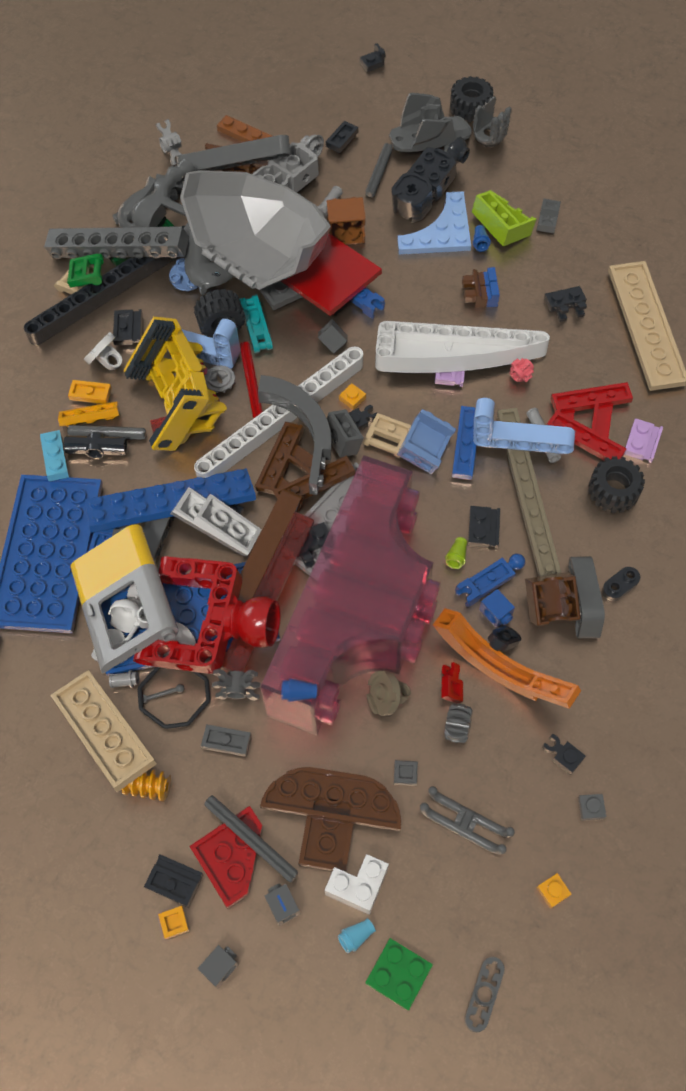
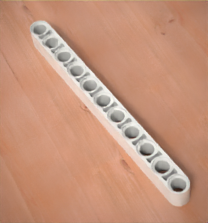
(334, 372)

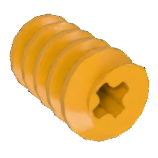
(149, 785)

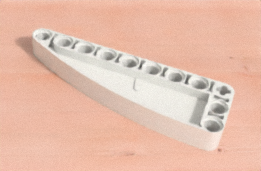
(452, 348)

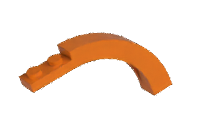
(499, 667)

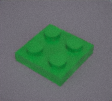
(399, 974)

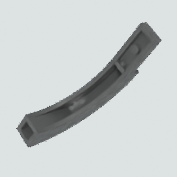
(300, 403)

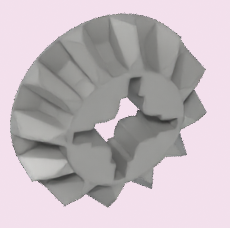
(224, 373)

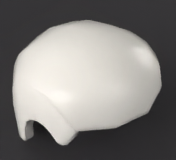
(123, 615)

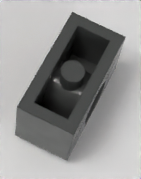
(344, 433)

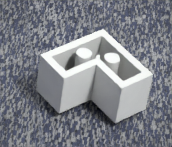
(358, 891)

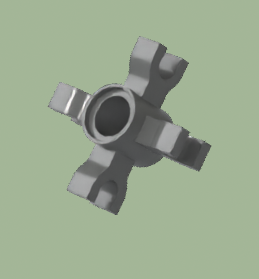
(236, 684)

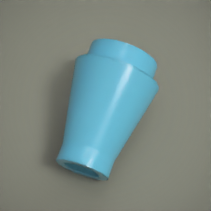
(355, 935)

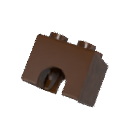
(552, 598)

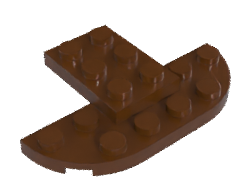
(332, 807)

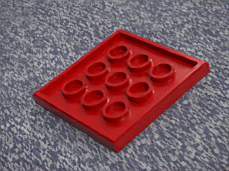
(334, 276)

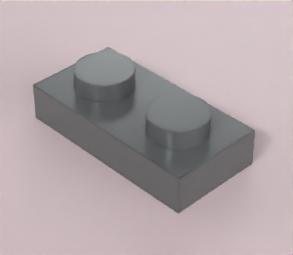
(226, 740)

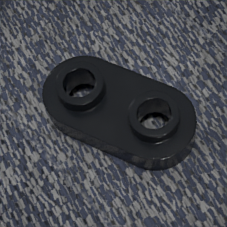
(622, 583)
(504, 638)

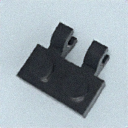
(564, 299)
(314, 541)

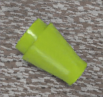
(457, 554)

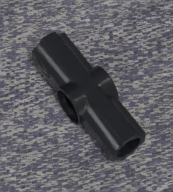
(95, 445)

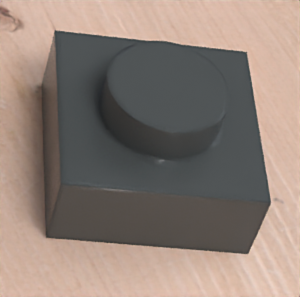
(592, 807)

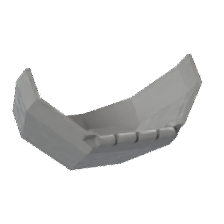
(252, 225)

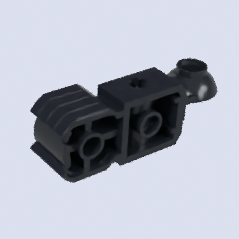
(427, 180)

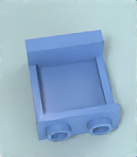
(426, 441)

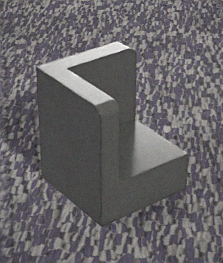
(332, 336)

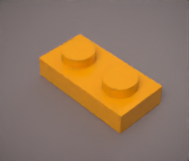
(89, 392)

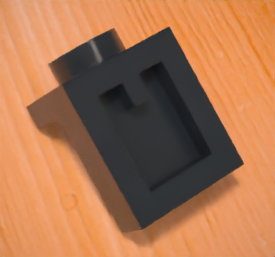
(373, 60)

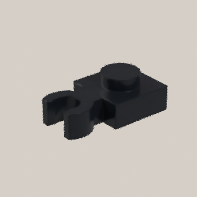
(361, 418)
(566, 756)

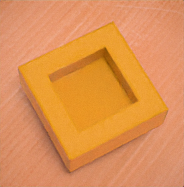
(352, 396)
(554, 890)
(173, 922)

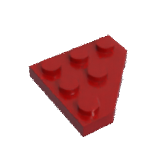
(229, 859)

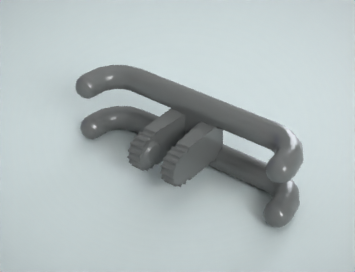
(466, 822)

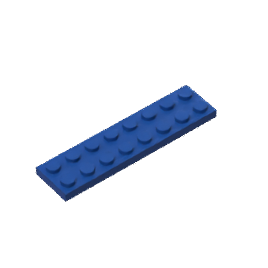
(159, 500)

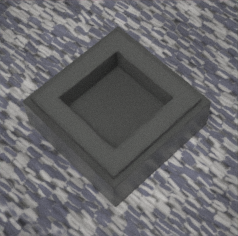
(405, 773)

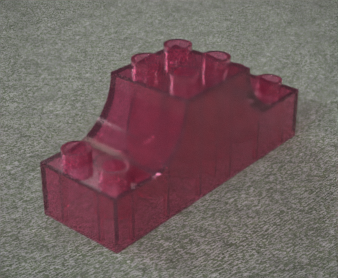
(360, 602)

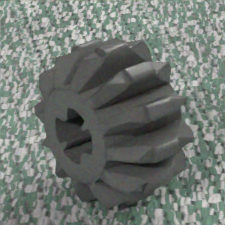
(458, 723)

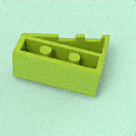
(501, 219)

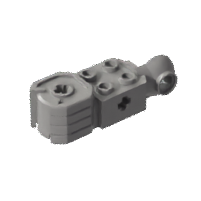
(297, 168)

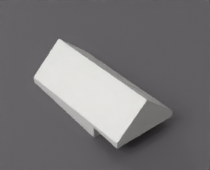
(217, 521)

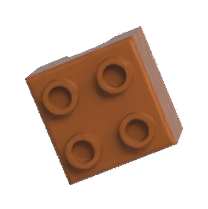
(347, 219)

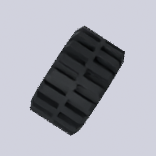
(467, 95)
(218, 306)
(620, 471)

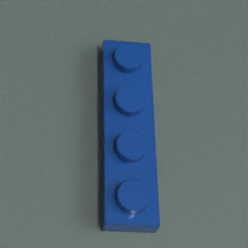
(465, 446)

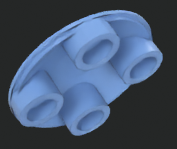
(179, 278)

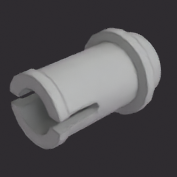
(124, 679)

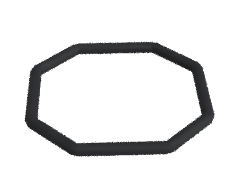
(175, 725)

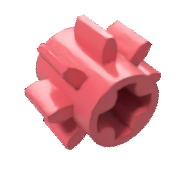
(521, 370)

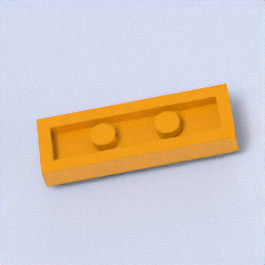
(88, 414)

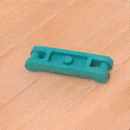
(256, 324)

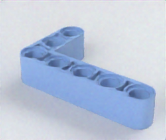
(222, 348)
(519, 435)

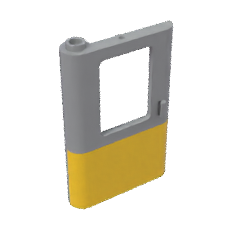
(107, 571)

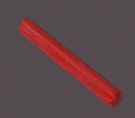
(251, 380)

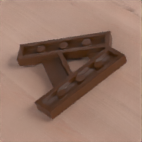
(286, 451)

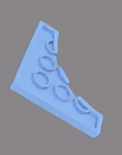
(445, 234)

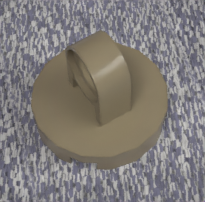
(385, 693)

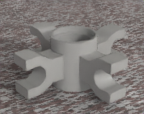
(170, 141)

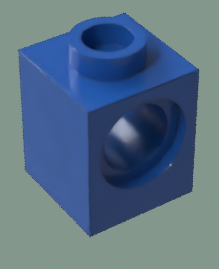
(497, 608)

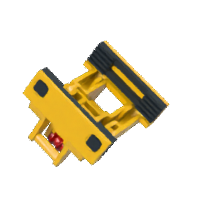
(184, 393)

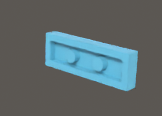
(54, 455)

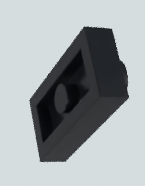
(342, 136)

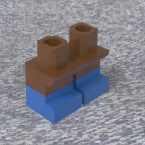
(484, 288)

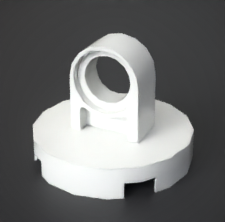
(102, 351)

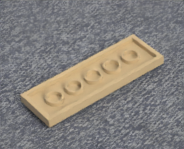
(103, 730)

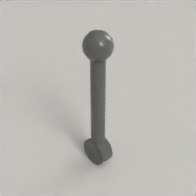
(179, 688)

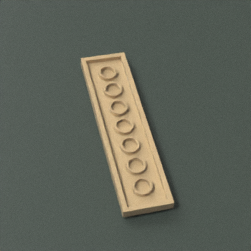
(648, 326)

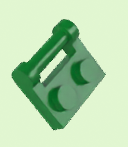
(79, 270)

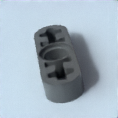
(485, 1016)

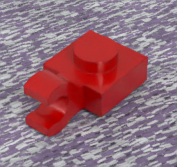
(451, 684)

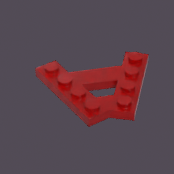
(601, 401)

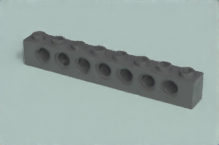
(117, 242)

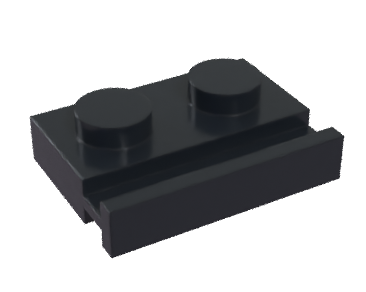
(127, 327)
(484, 527)
(173, 880)

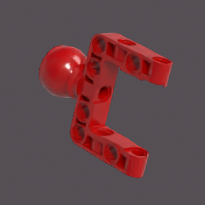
(254, 621)

